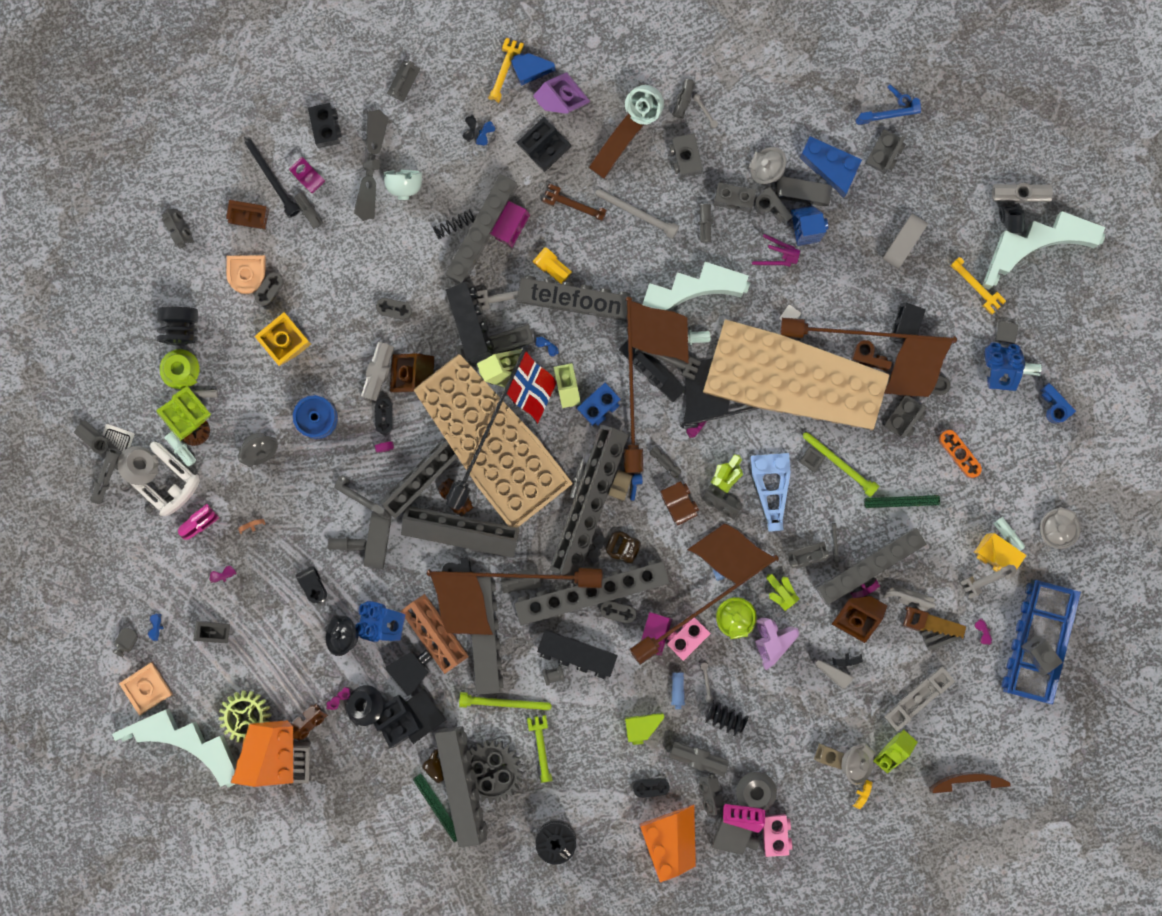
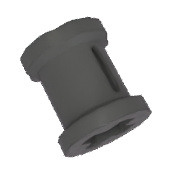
(553, 675)

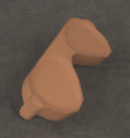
(251, 524)

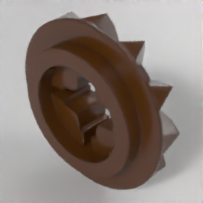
(201, 437)

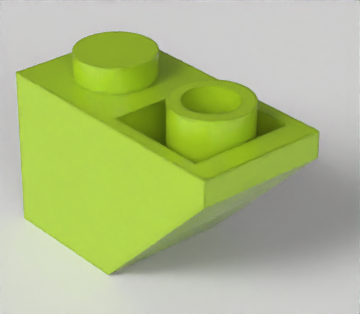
(896, 751)

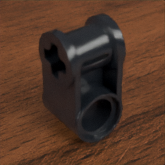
(1013, 218)
(310, 582)

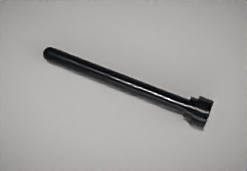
(291, 208)

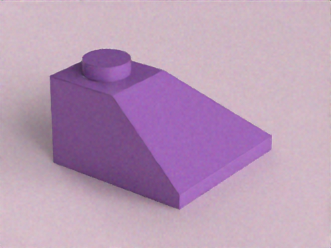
(560, 95)

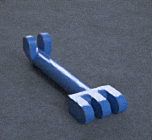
(867, 117)

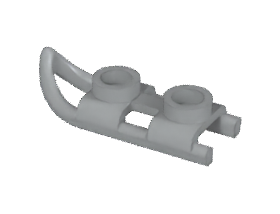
(907, 596)

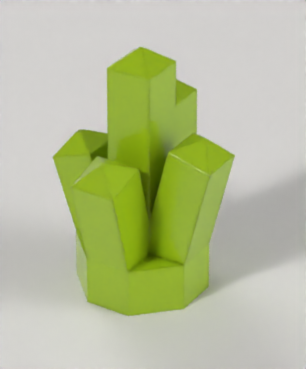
(728, 474)
(786, 595)

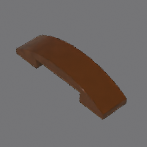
(615, 146)
(945, 784)

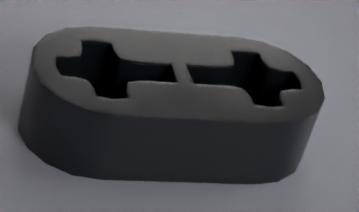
(379, 416)
(651, 792)

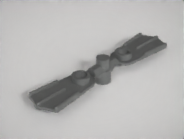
(366, 197)

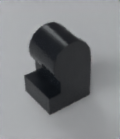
(465, 566)

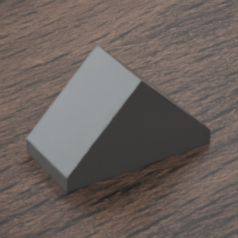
(211, 632)

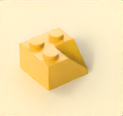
(282, 339)
(998, 552)

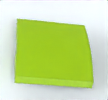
(183, 413)

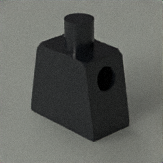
(410, 670)

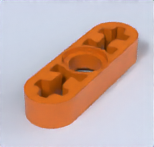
(968, 454)

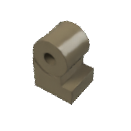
(620, 485)
(829, 756)

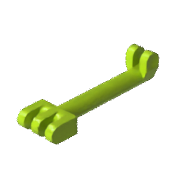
(545, 776)

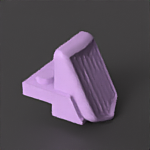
(773, 642)

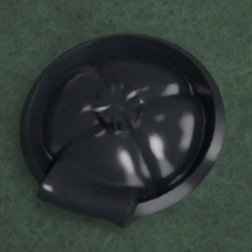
(341, 635)
(364, 705)

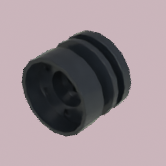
(177, 325)
(555, 830)

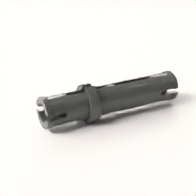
(111, 456)

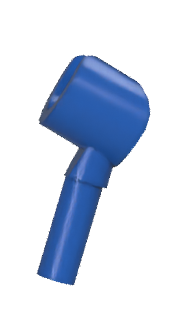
(899, 96)
(636, 480)

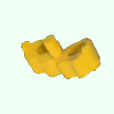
(864, 795)

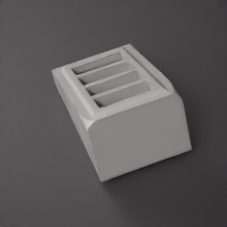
(839, 677)
(301, 746)

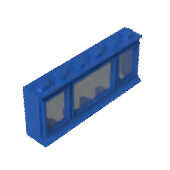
(1051, 615)

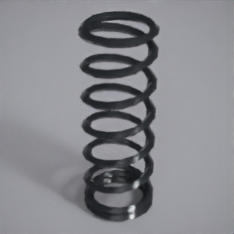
(439, 234)

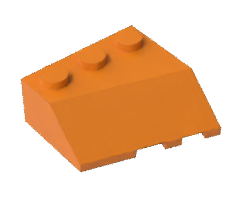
(266, 755)
(671, 842)

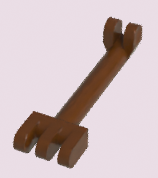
(555, 196)

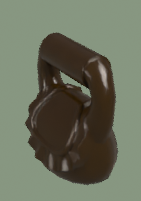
(628, 549)
(433, 767)

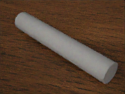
(202, 393)

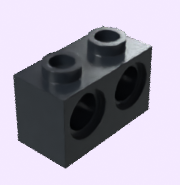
(321, 126)

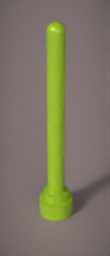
(868, 486)
(466, 700)

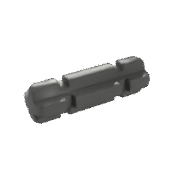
(665, 461)

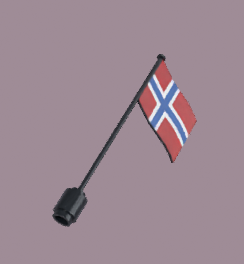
(530, 390)

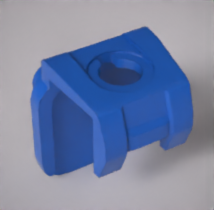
(1004, 361)
(374, 622)

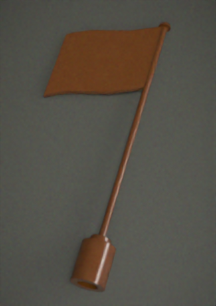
(658, 334)
(916, 363)
(728, 555)
(463, 601)

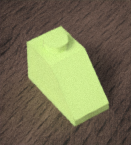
(567, 385)

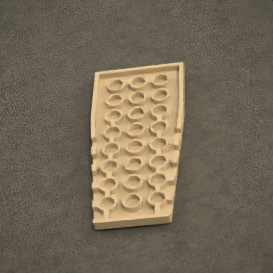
(793, 378)
(512, 464)

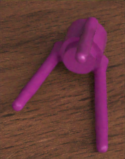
(789, 253)

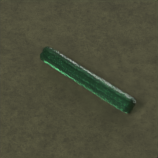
(902, 501)
(435, 805)

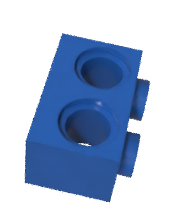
(595, 401)

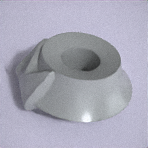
(768, 165)
(138, 465)
(1060, 528)
(858, 763)

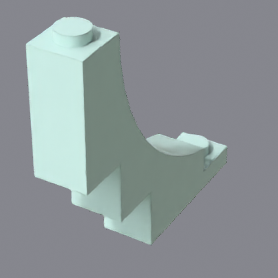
(1066, 230)
(711, 281)
(163, 728)

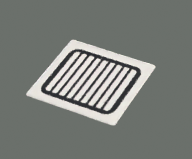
(120, 438)

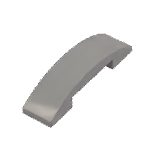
(919, 698)

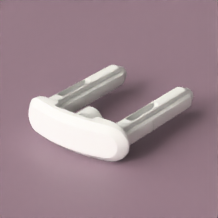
(180, 495)

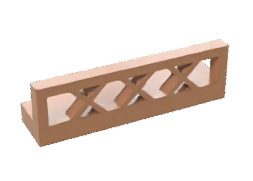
(447, 643)

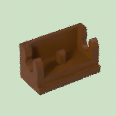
(247, 214)

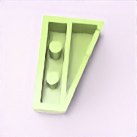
(499, 367)

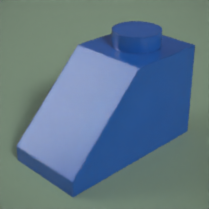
(530, 67)

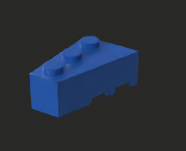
(831, 164)

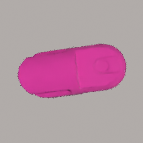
(197, 522)

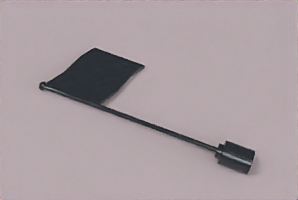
(702, 406)

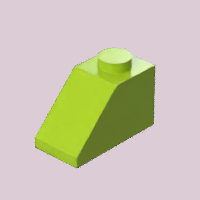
(641, 727)

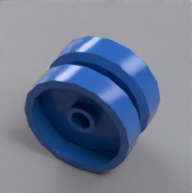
(326, 421)

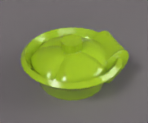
(179, 369)
(736, 617)

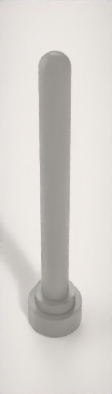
(669, 229)

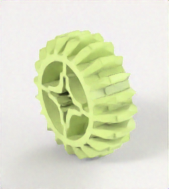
(237, 712)

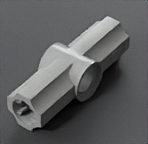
(1010, 193)
(377, 371)

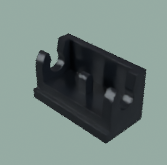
(907, 321)

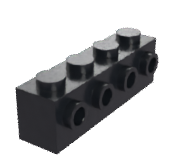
(470, 322)
(577, 653)

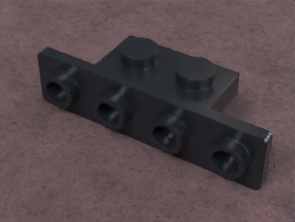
(655, 372)

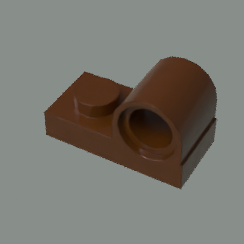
(879, 362)

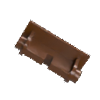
(444, 489)
(313, 716)

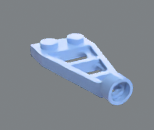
(772, 464)

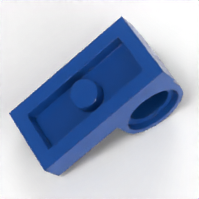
(1051, 395)

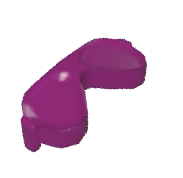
(692, 432)
(227, 572)
(982, 626)

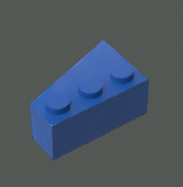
(808, 225)

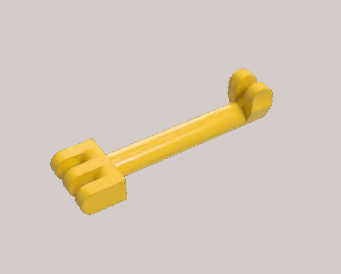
(511, 51)
(991, 300)

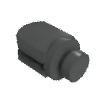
(125, 641)

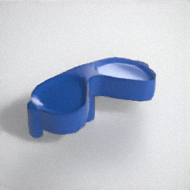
(482, 138)
(552, 349)
(154, 633)

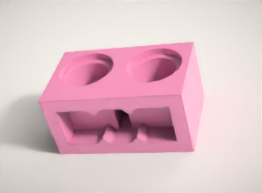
(692, 642)
(771, 835)

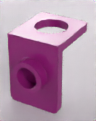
(308, 177)

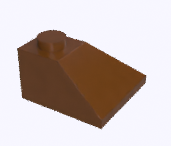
(410, 371)
(860, 617)

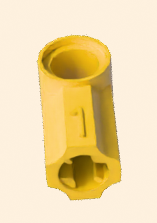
(548, 262)

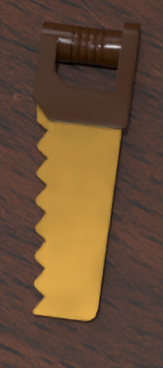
(932, 623)

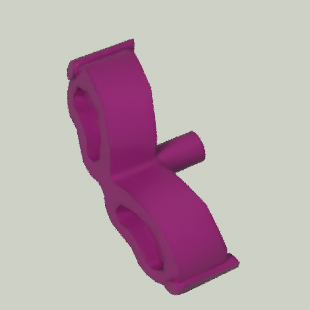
(865, 591)
(335, 701)

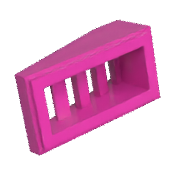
(756, 817)

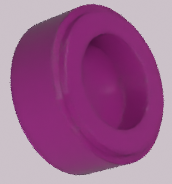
(384, 447)

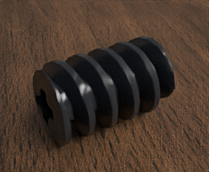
(726, 718)

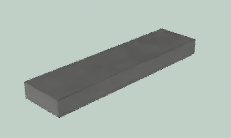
(507, 340)

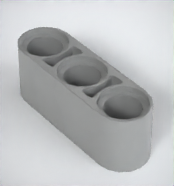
(905, 241)

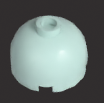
(644, 104)
(403, 183)

